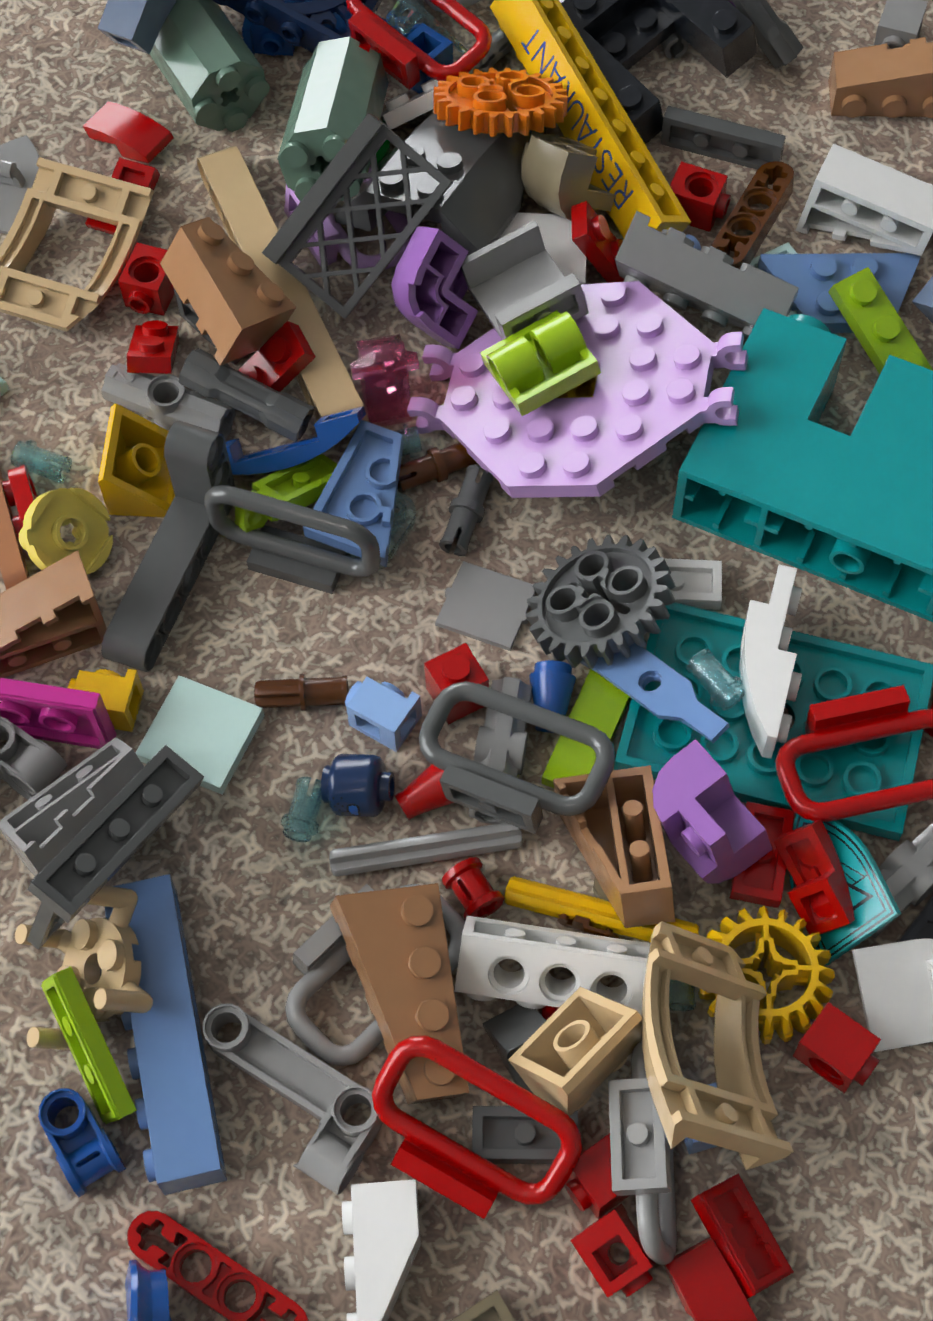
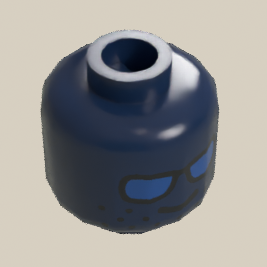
(357, 785)

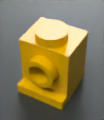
(119, 694)

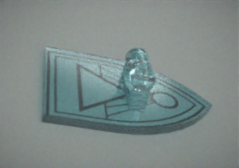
(418, 12)

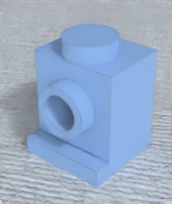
(382, 712)

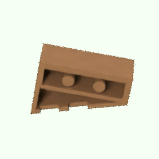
(225, 289)
(48, 617)
(624, 845)

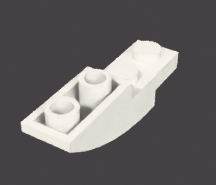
(767, 665)

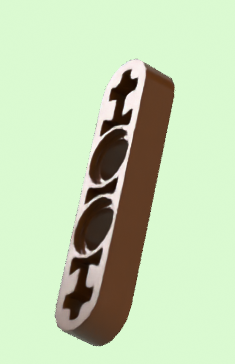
(757, 221)

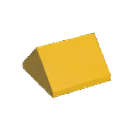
(134, 466)

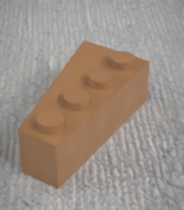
(883, 81)
(406, 972)

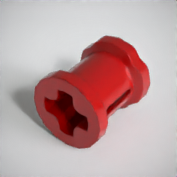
(472, 888)

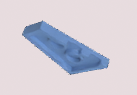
(363, 488)

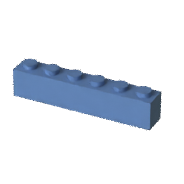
(170, 1049)

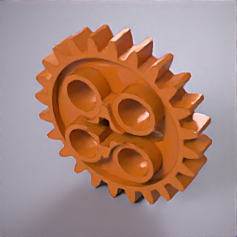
(500, 102)

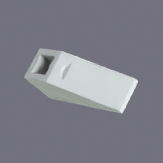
(384, 1242)

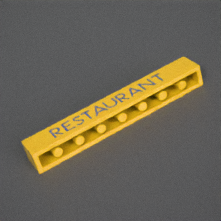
(552, 46)

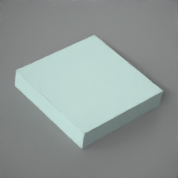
(204, 730)

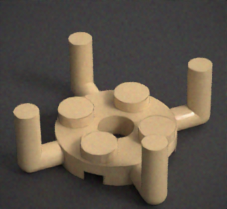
(92, 947)

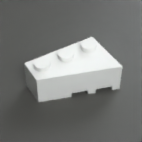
(870, 203)

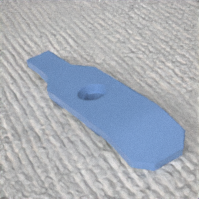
(670, 701)

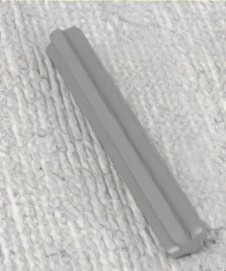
(425, 849)

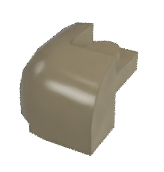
(559, 174)

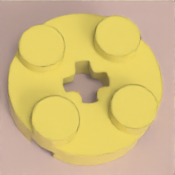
(60, 507)

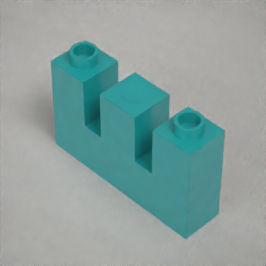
(809, 493)

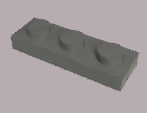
(720, 138)

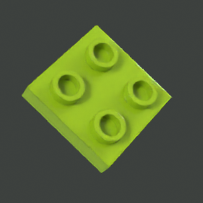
(541, 361)

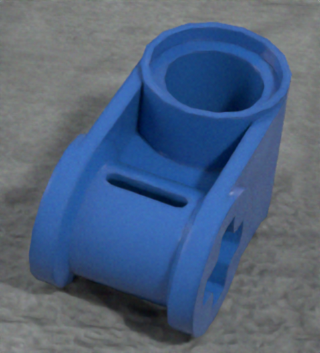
(84, 1147)

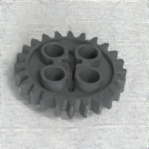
(600, 601)

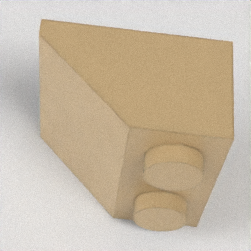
(577, 1049)

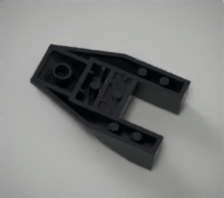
(628, 30)

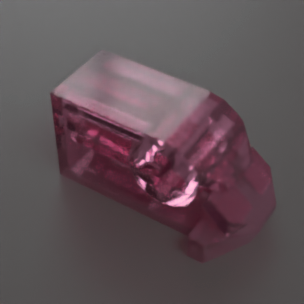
(384, 378)

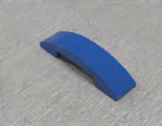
(329, 431)

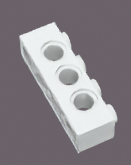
(540, 950)

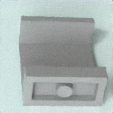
(520, 282)

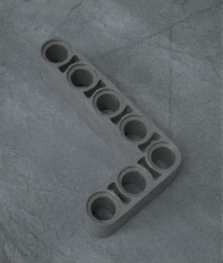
(177, 553)

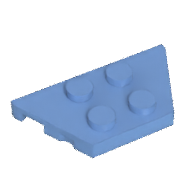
(819, 272)

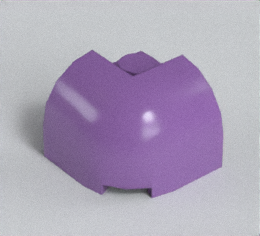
(431, 286)
(706, 817)

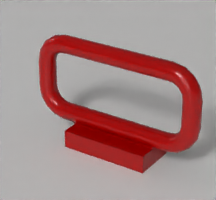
(405, 59)
(847, 723)
(451, 1166)

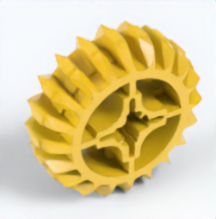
(784, 972)

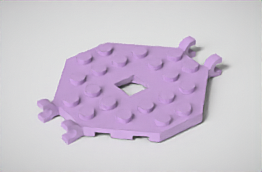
(647, 393)

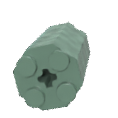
(209, 65)
(331, 101)

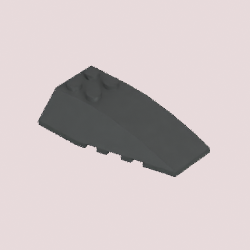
(484, 185)

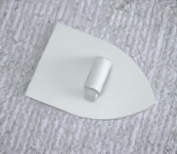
(897, 991)

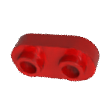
(20, 493)

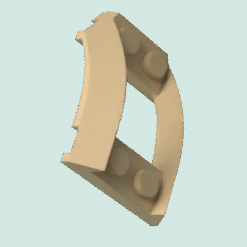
(78, 193)
(741, 1107)

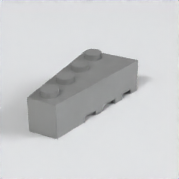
(700, 278)

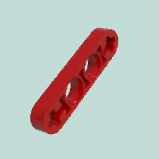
(222, 1275)

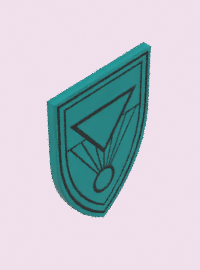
(868, 891)

